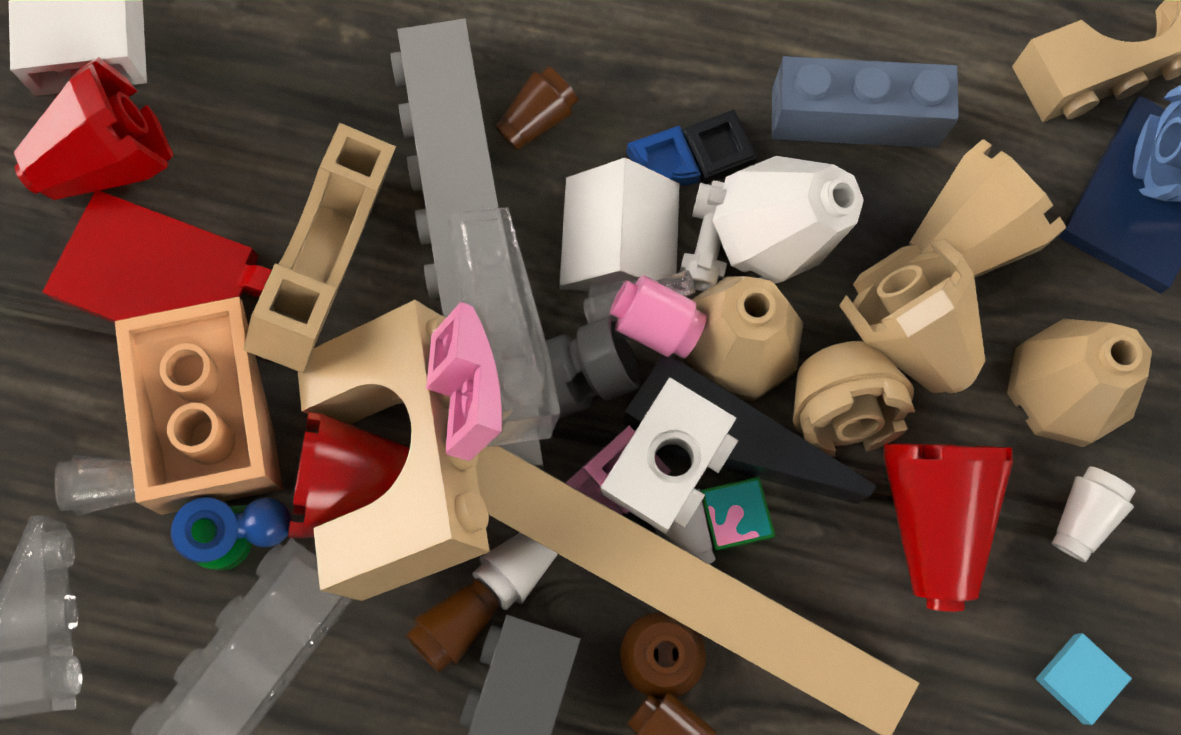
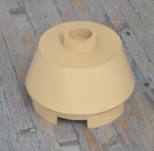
(851, 397)

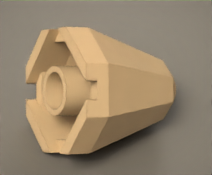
(989, 212)
(922, 315)
(747, 337)
(1079, 379)

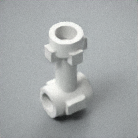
(704, 264)

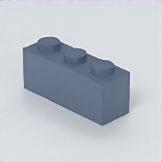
(864, 102)

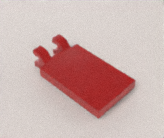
(145, 263)

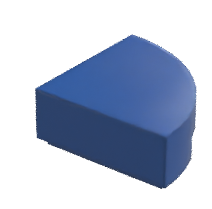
(666, 155)

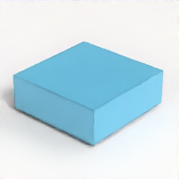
(1083, 679)

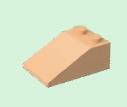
(195, 407)

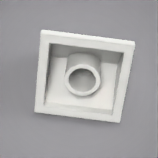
(618, 225)

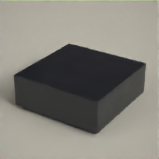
(719, 146)

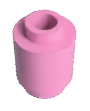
(657, 317)

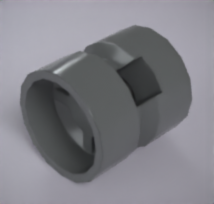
(592, 365)

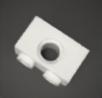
(673, 419)

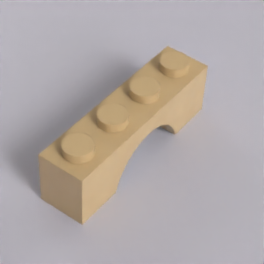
(1079, 66)
(314, 264)

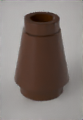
(537, 108)
(452, 625)

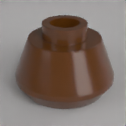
(665, 674)

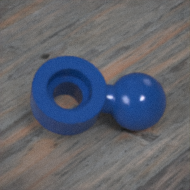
(262, 523)

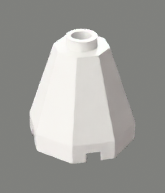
(785, 215)

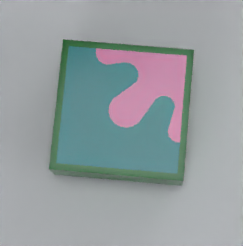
(737, 514)

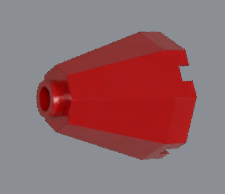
(92, 138)

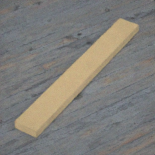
(692, 591)

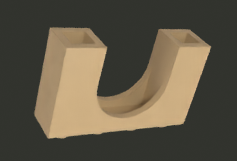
(435, 505)

